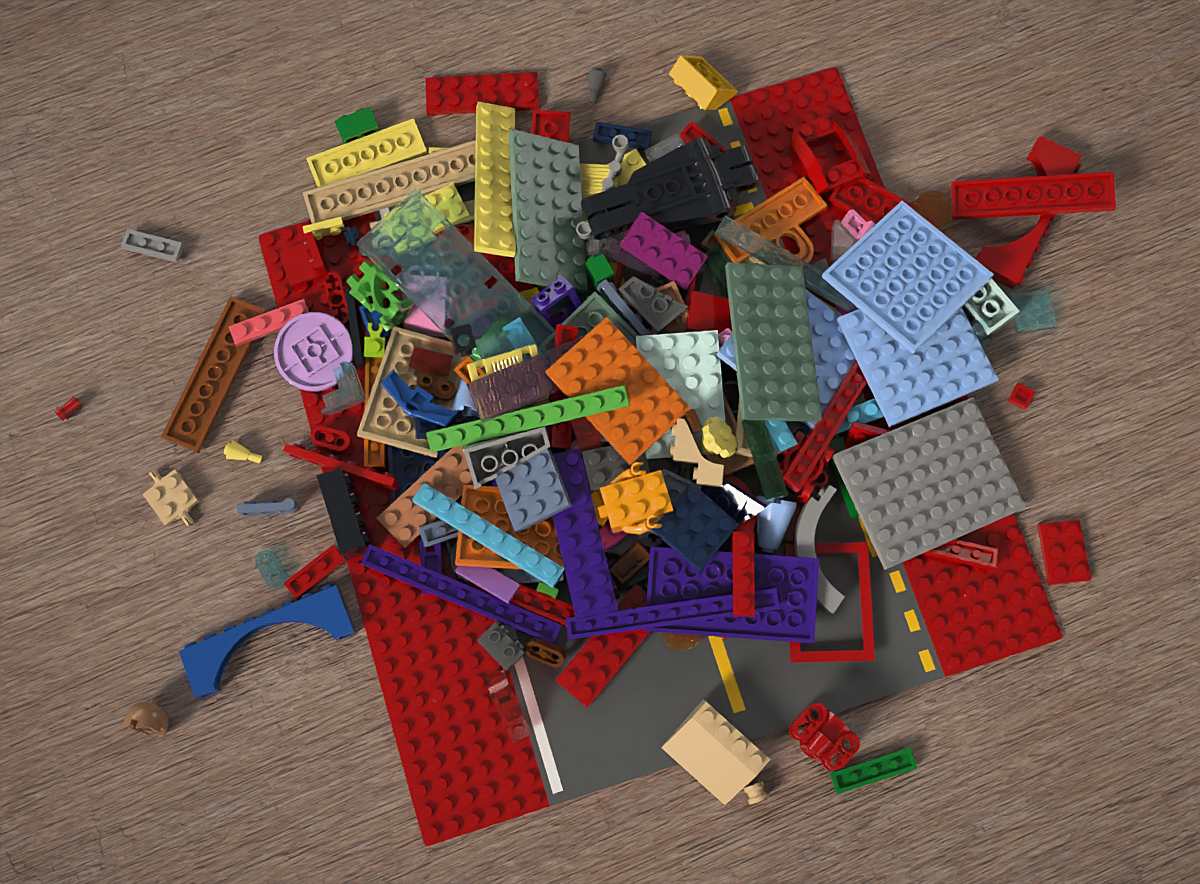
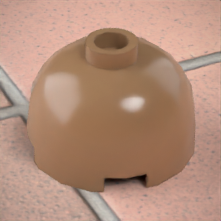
(147, 717)

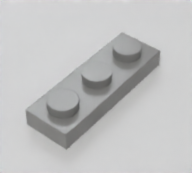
(152, 245)

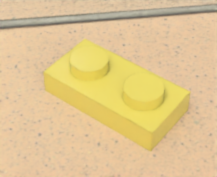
(327, 227)

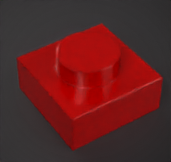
(1021, 396)

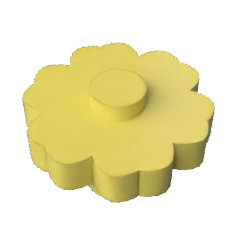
(717, 438)

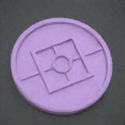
(311, 349)

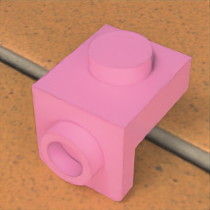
(856, 224)

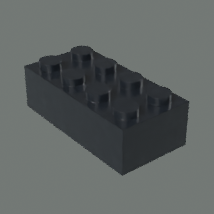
(344, 513)

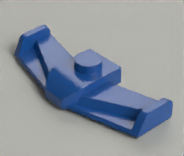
(417, 402)

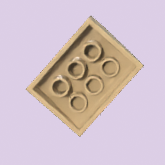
(715, 752)

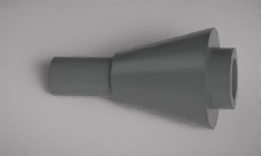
(596, 79)

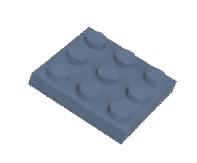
(533, 491)

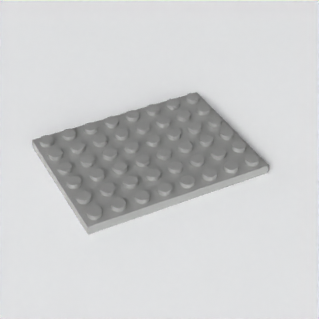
(928, 482)

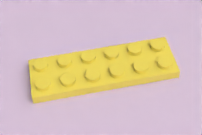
(368, 154)

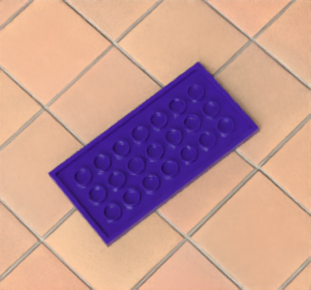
(794, 577)

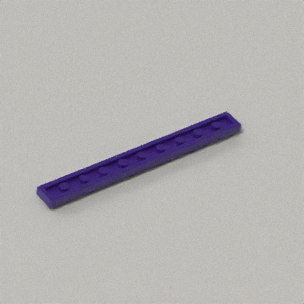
(460, 594)
(665, 614)

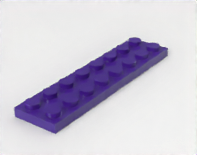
(581, 542)

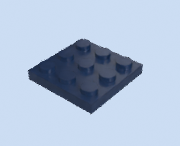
(695, 527)

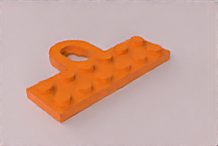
(779, 218)

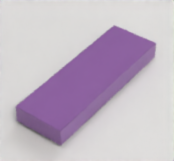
(491, 581)

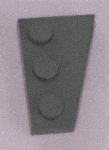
(652, 305)

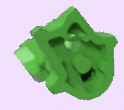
(371, 285)

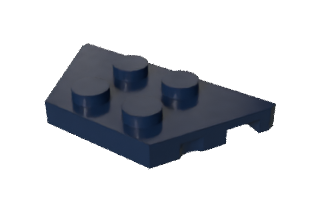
(734, 500)

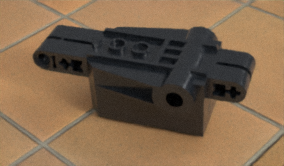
(679, 190)

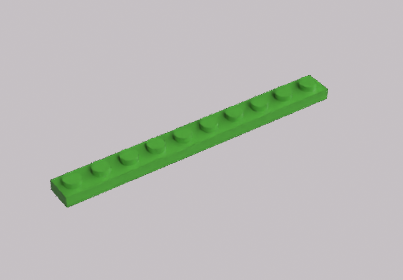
(529, 418)

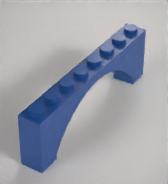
(208, 659)

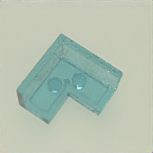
(349, 391)

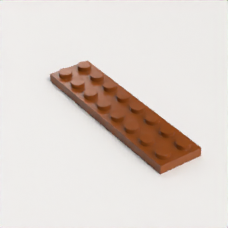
(210, 379)

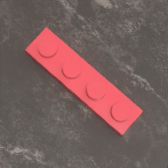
(266, 323)

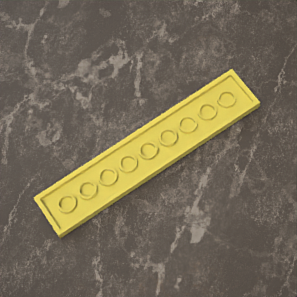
(493, 181)

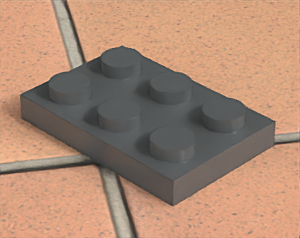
(606, 464)

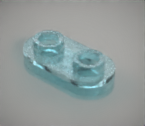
(271, 568)

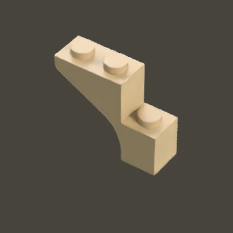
(686, 451)

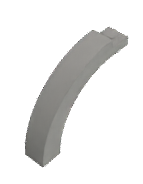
(804, 535)

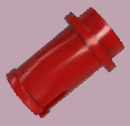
(68, 408)

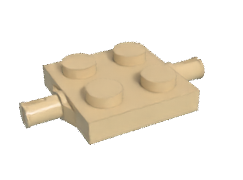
(171, 497)

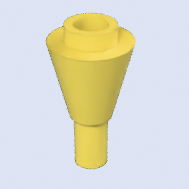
(238, 452)

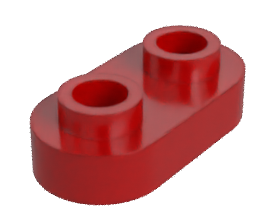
(331, 439)

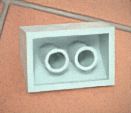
(991, 307)

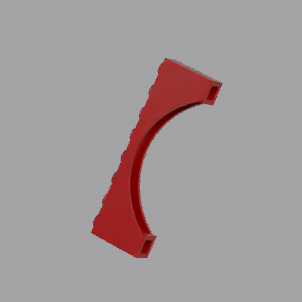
(1010, 260)

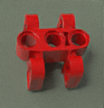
(810, 483)
(824, 737)

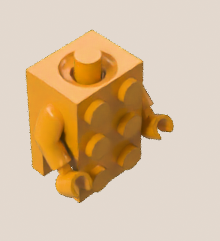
(635, 501)

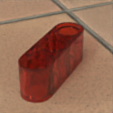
(584, 432)

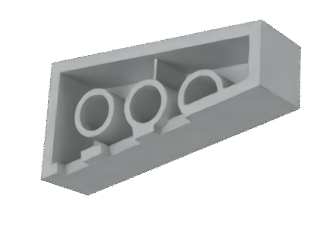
(496, 455)

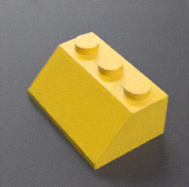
(702, 82)

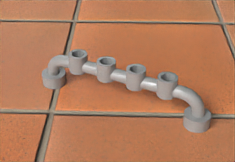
(620, 145)

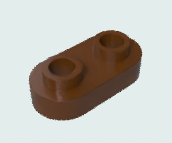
(436, 385)
(545, 652)

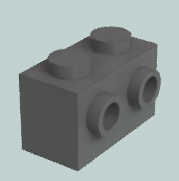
(501, 646)

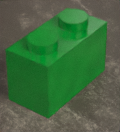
(356, 125)
(598, 270)

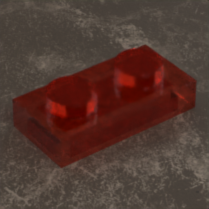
(431, 361)

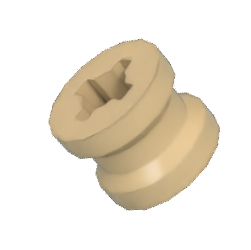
(756, 792)

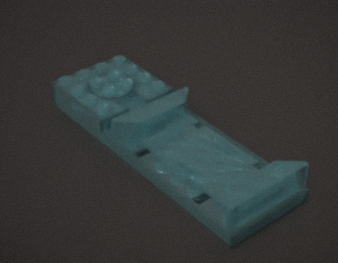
(446, 273)

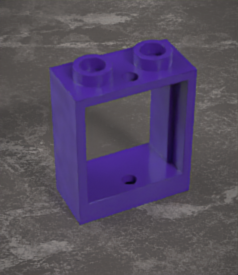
(545, 300)

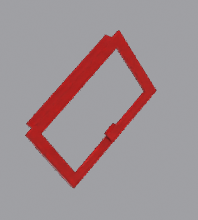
(868, 653)

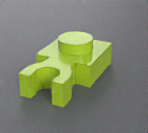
(374, 345)

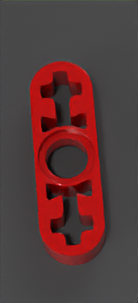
(331, 293)

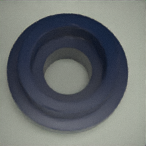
(351, 236)

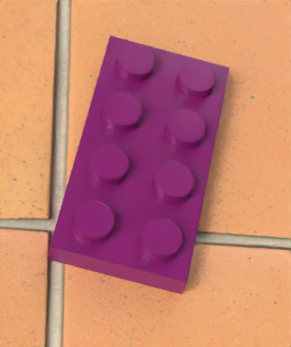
(663, 250)

